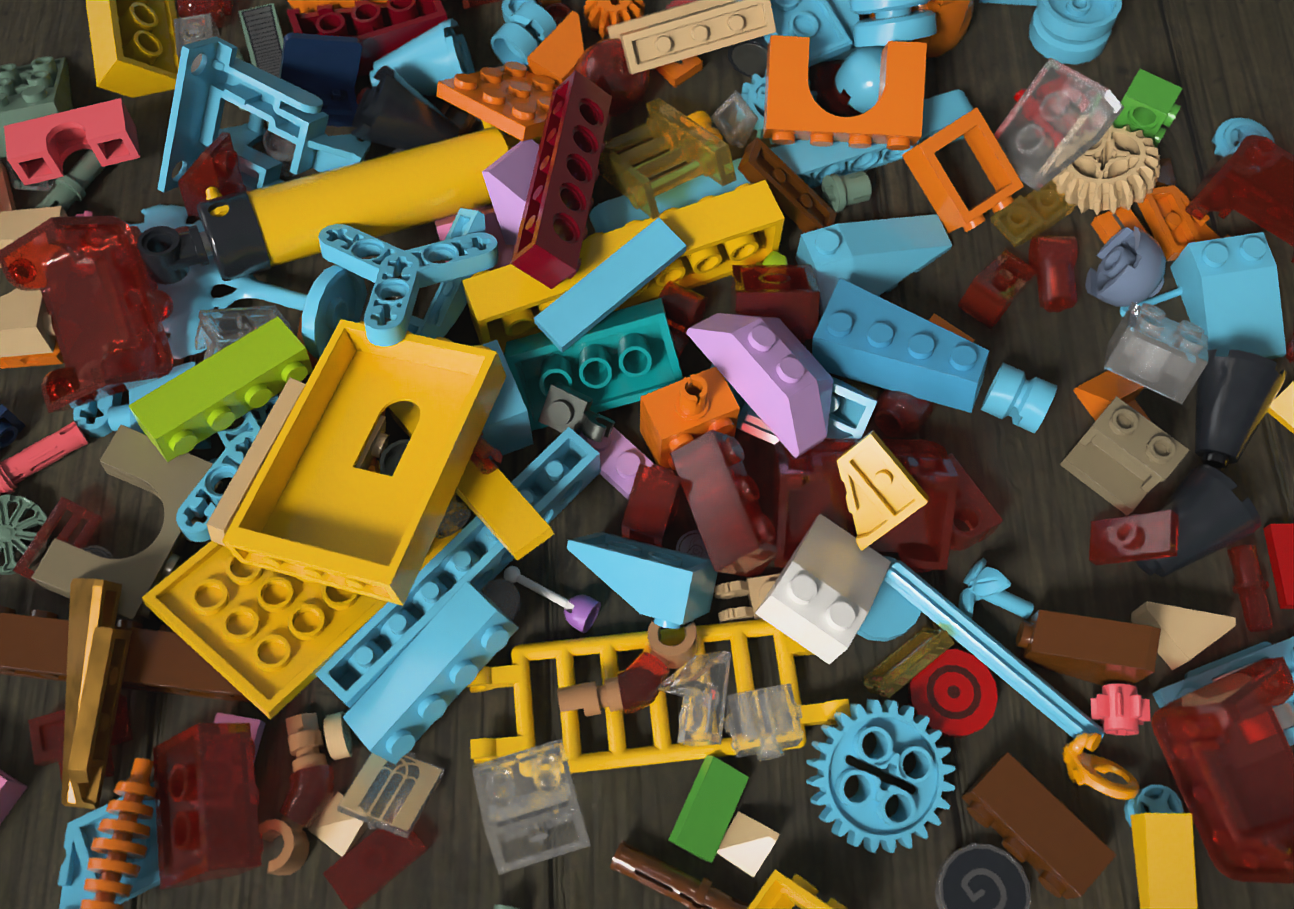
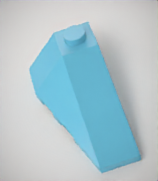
(871, 252)

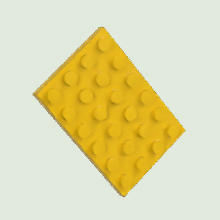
(259, 624)

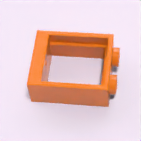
(938, 185)

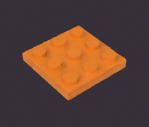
(503, 97)

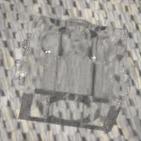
(763, 722)

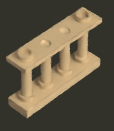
(691, 30)
(259, 450)

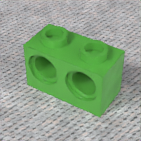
(1149, 105)

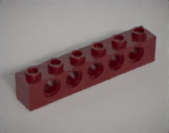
(563, 182)

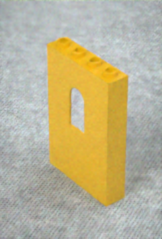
(354, 526)

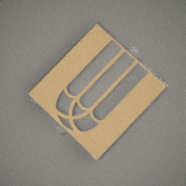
(390, 793)

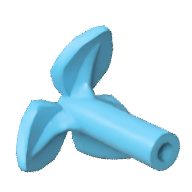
(990, 585)

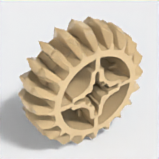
(1111, 172)

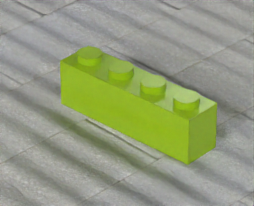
(221, 388)

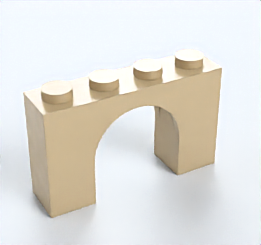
(23, 314)

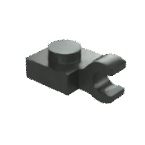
(571, 409)

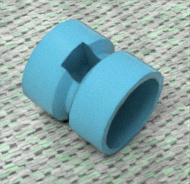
(522, 33)
(1020, 398)

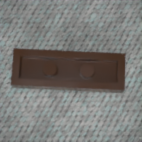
(789, 190)

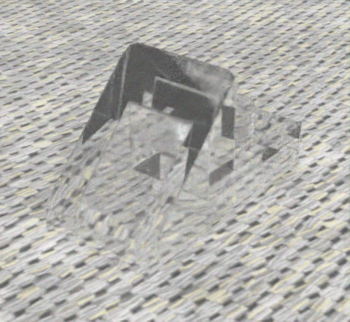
(704, 691)

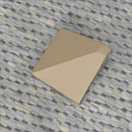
(338, 829)
(747, 843)

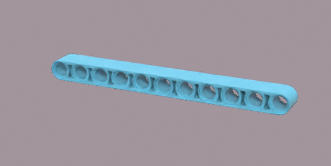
(807, 161)

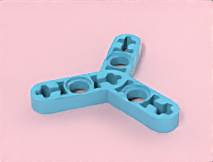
(348, 246)
(237, 444)

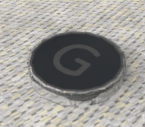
(981, 879)

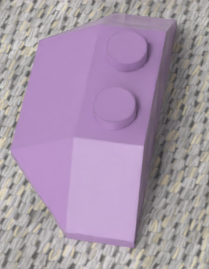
(770, 374)

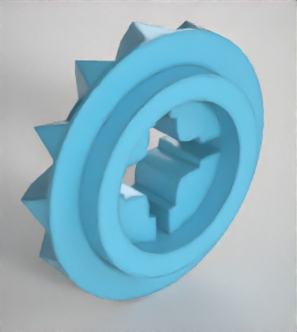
(1236, 130)

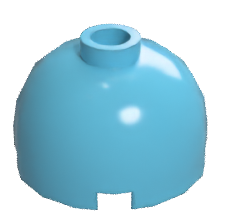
(861, 77)

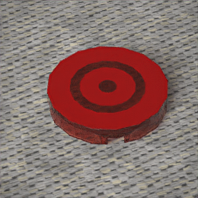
(954, 694)

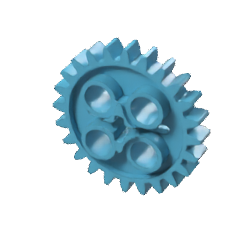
(865, 812)

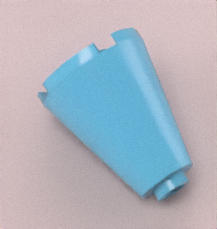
(429, 58)

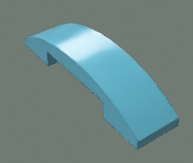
(450, 295)

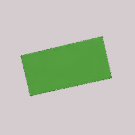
(709, 808)

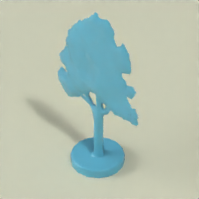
(332, 297)

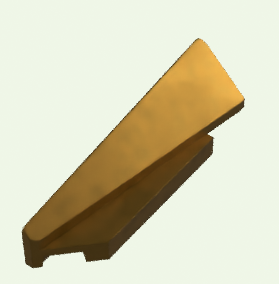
(92, 688)

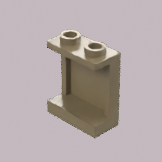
(1124, 456)

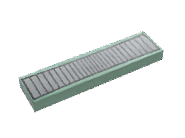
(263, 37)

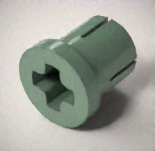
(845, 189)

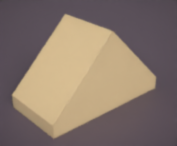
(1182, 630)

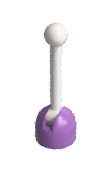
(579, 610)

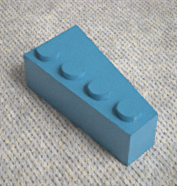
(897, 350)

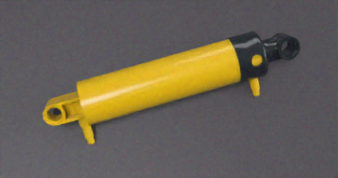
(283, 220)

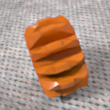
(610, 12)

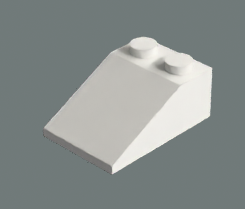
(825, 590)

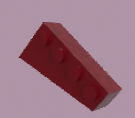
(377, 26)

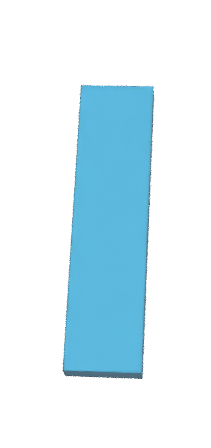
(610, 284)

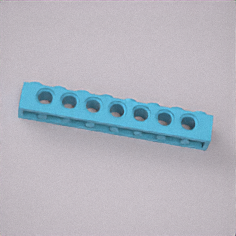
(470, 556)

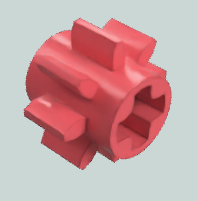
(1120, 709)

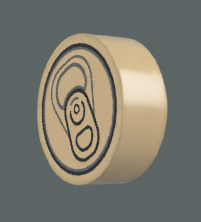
(338, 736)

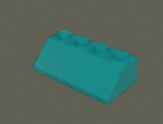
(611, 363)

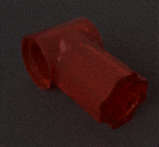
(1055, 262)

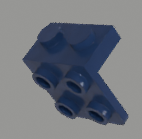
(326, 69)

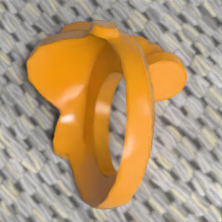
(1083, 768)

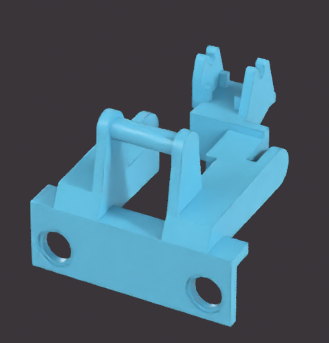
(288, 109)

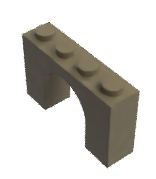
(138, 462)

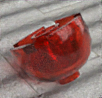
(607, 68)

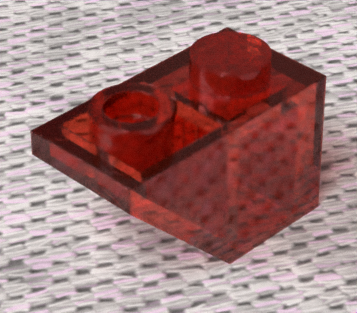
(213, 168)
(651, 505)

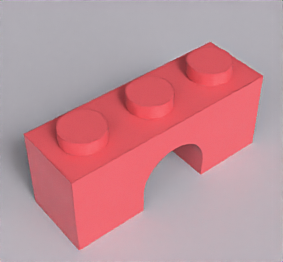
(42, 144)

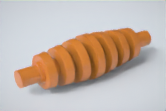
(121, 846)

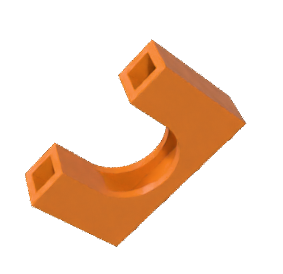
(795, 115)

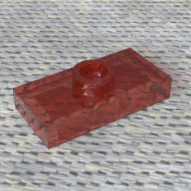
(1134, 538)
(373, 865)

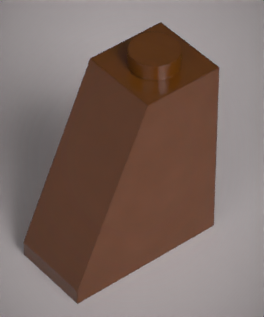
(1089, 647)

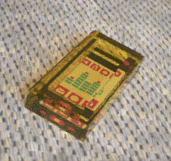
(907, 661)

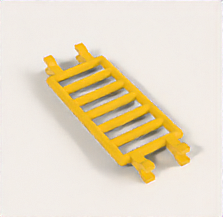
(607, 646)

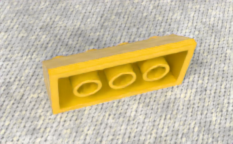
(133, 45)

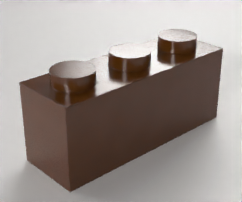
(1037, 828)

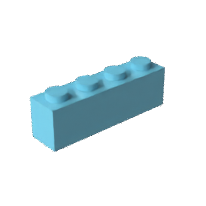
(430, 674)

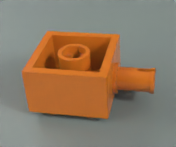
(685, 412)

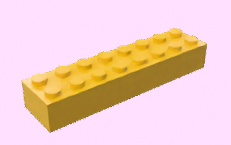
(718, 233)

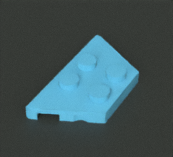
(78, 844)

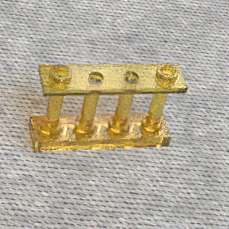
(672, 131)

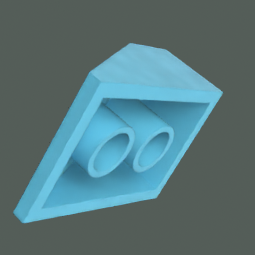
(1233, 294)
(650, 578)

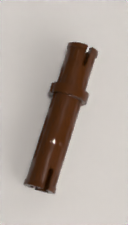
(671, 881)

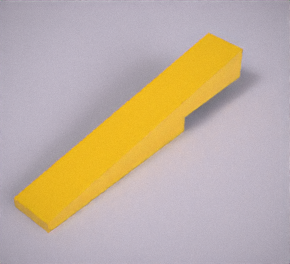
(489, 497)
(1164, 860)

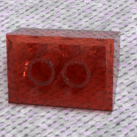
(725, 504)
(206, 804)

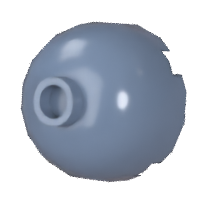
(1129, 269)

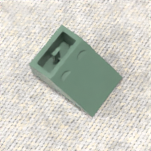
(33, 92)

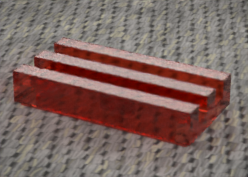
(49, 525)

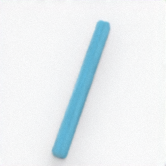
(990, 651)

